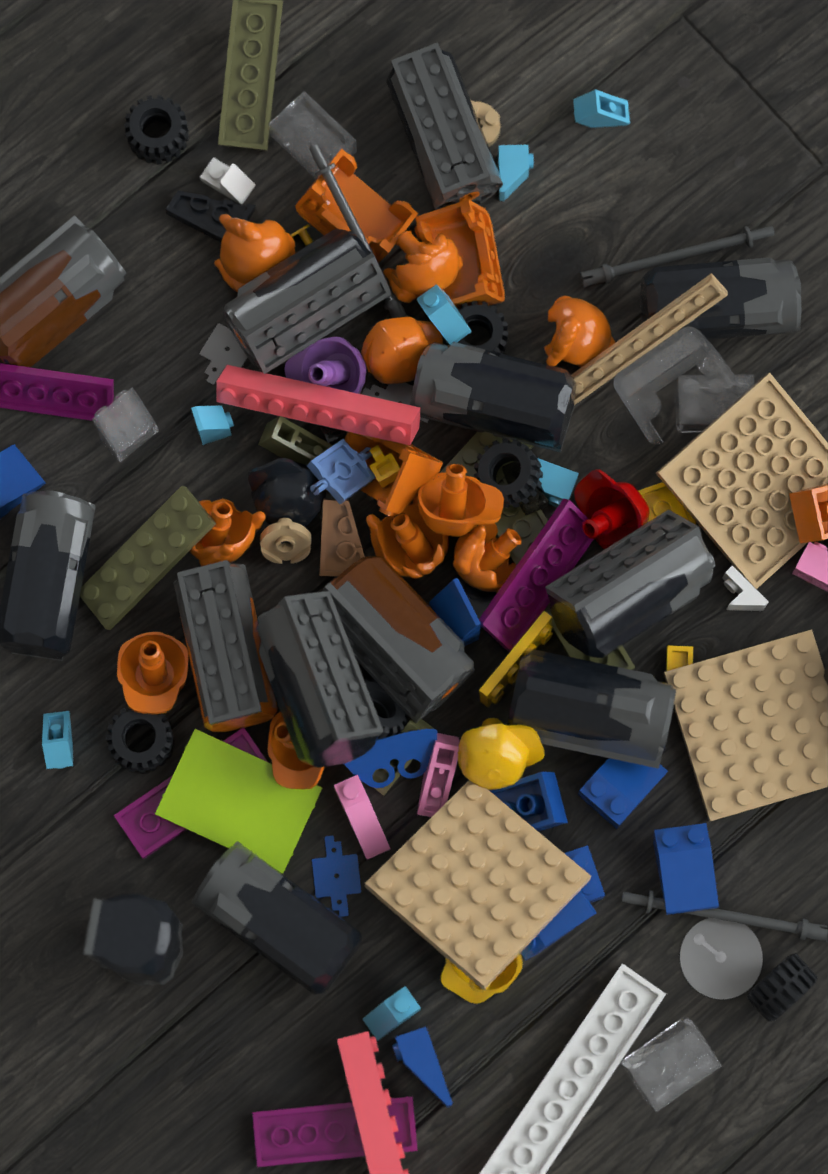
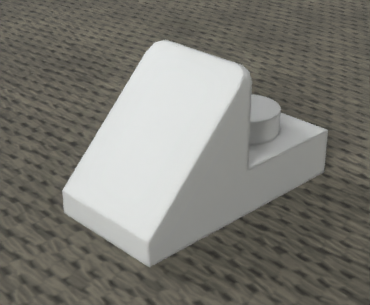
(228, 180)
(749, 597)

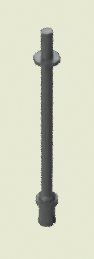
(607, 273)
(391, 304)
(802, 929)

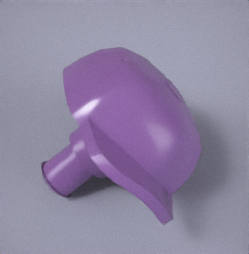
(330, 364)

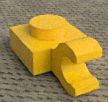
(385, 467)

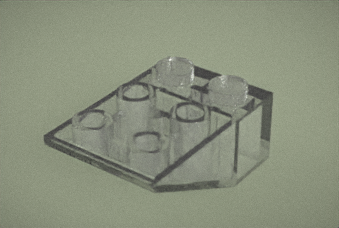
(124, 424)

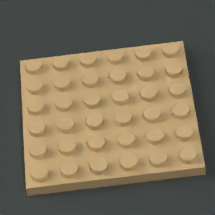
(741, 476)
(755, 724)
(477, 883)

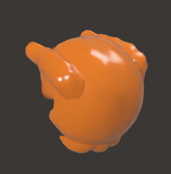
(251, 249)
(427, 266)
(579, 334)
(230, 535)
(408, 542)
(483, 558)

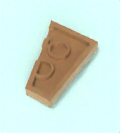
(338, 538)

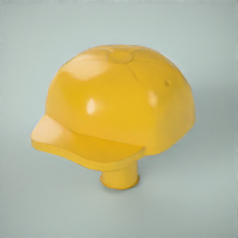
(498, 753)
(462, 985)

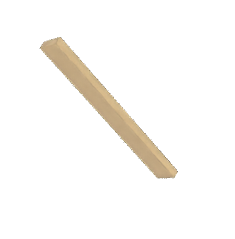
(648, 335)

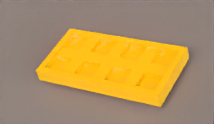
(507, 671)

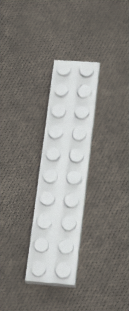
(577, 1076)

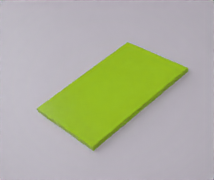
(236, 799)

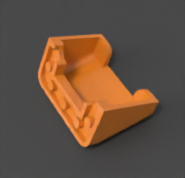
(376, 217)
(474, 238)
(415, 471)

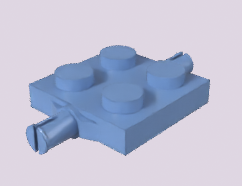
(341, 471)

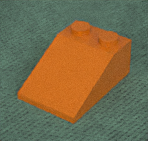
(811, 513)

